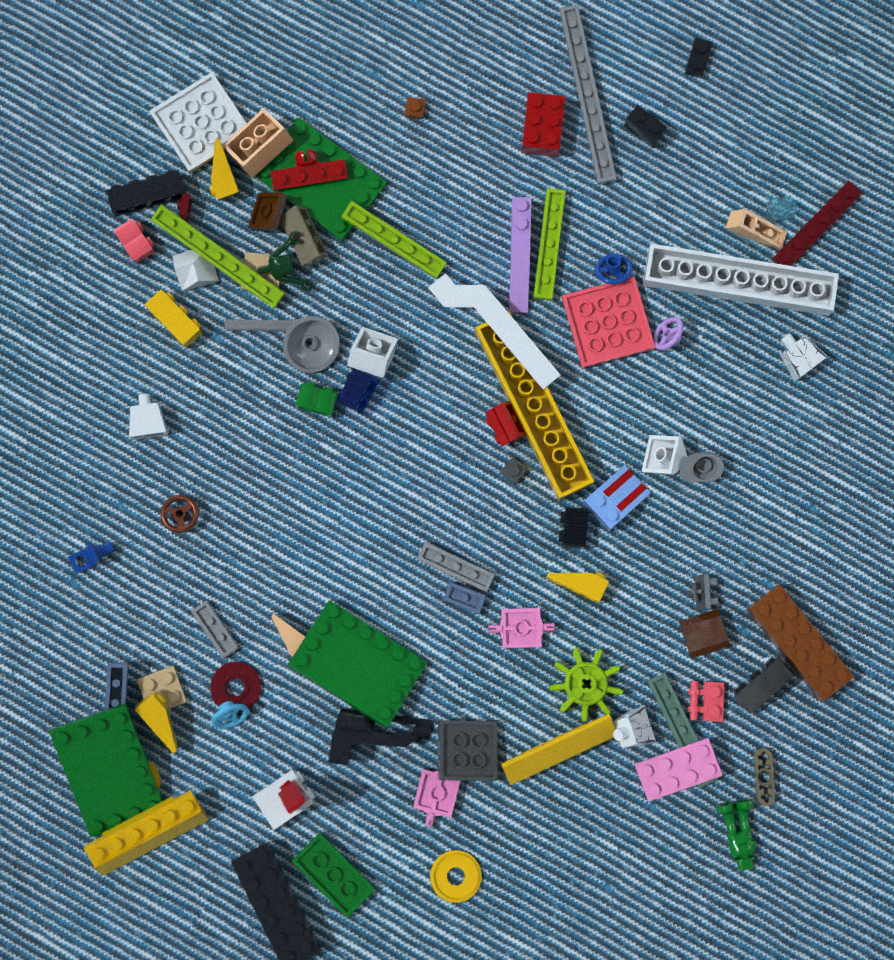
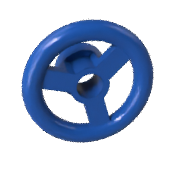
(613, 265)

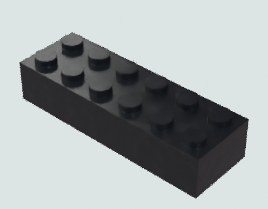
(276, 904)

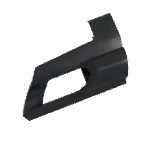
(356, 728)

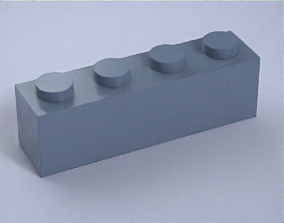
(116, 685)

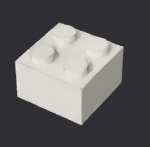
(372, 352)

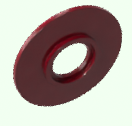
(231, 671)

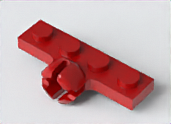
(308, 172)

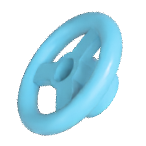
(228, 712)

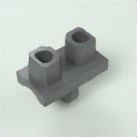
(701, 592)

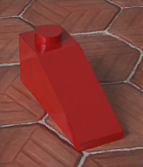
(292, 796)

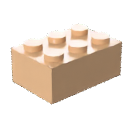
(258, 143)

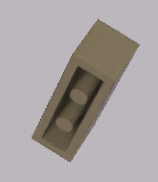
(310, 247)

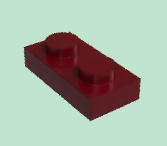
(184, 206)

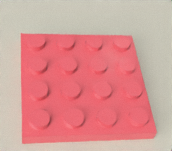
(608, 322)

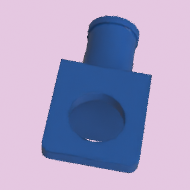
(91, 555)

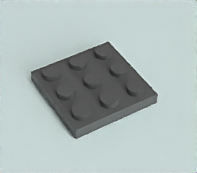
(467, 750)

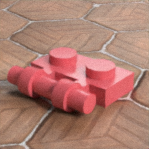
(712, 701)

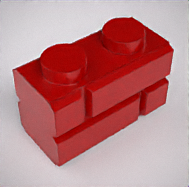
(505, 424)

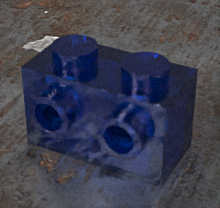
(357, 391)

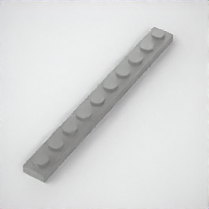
(587, 95)

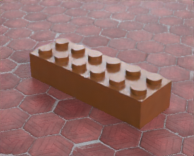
(799, 643)

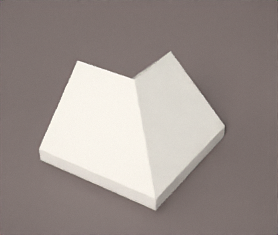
(194, 270)
(664, 455)

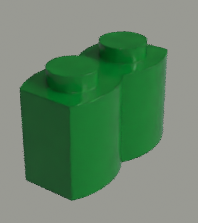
(316, 399)

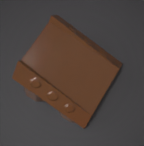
(704, 633)

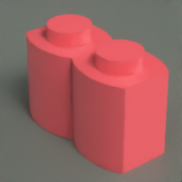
(134, 241)

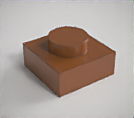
(415, 108)

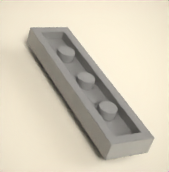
(455, 567)

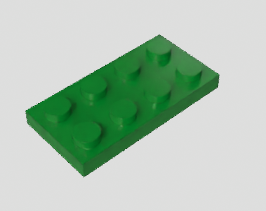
(333, 875)

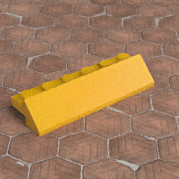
(558, 749)
(145, 832)

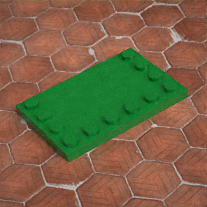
(326, 199)
(357, 664)
(106, 768)

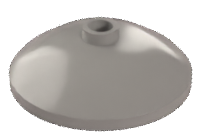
(319, 352)

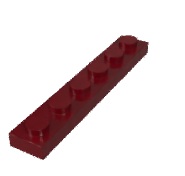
(817, 225)

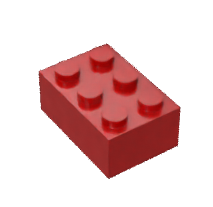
(543, 124)

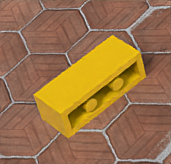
(174, 318)

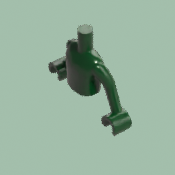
(283, 265)

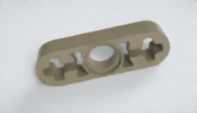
(760, 791)

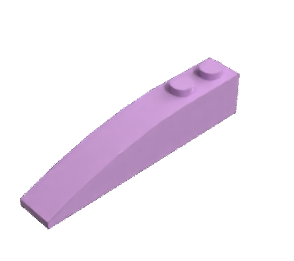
(520, 254)

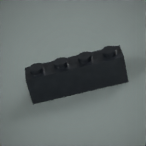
(146, 193)

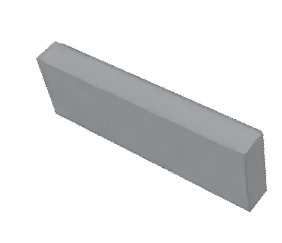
(215, 629)

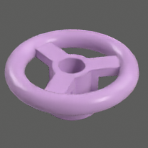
(671, 336)

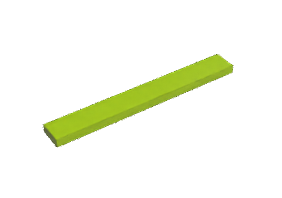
(217, 256)

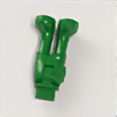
(741, 843)

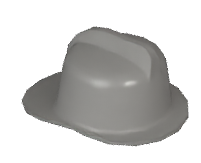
(701, 467)

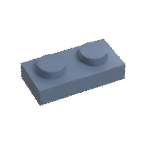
(464, 598)

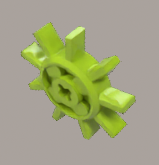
(598, 684)

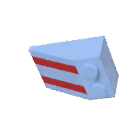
(616, 498)

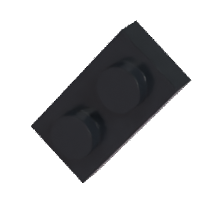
(698, 58)

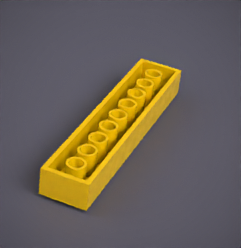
(539, 418)

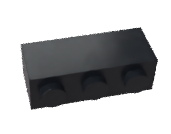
(763, 684)

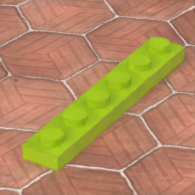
(393, 240)
(549, 244)

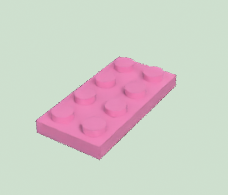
(678, 769)

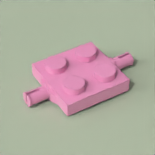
(521, 628)
(435, 796)

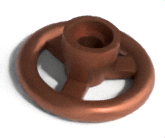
(181, 527)

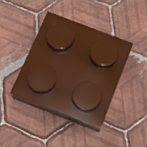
(267, 211)

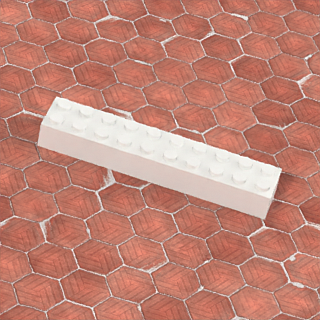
(740, 279)

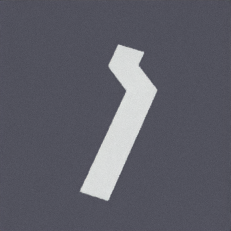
(500, 321)

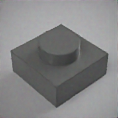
(513, 471)

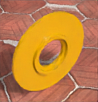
(439, 879)

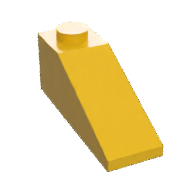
(222, 179)
(585, 584)
(157, 716)

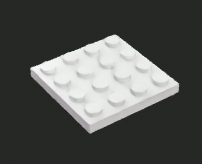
(196, 119)

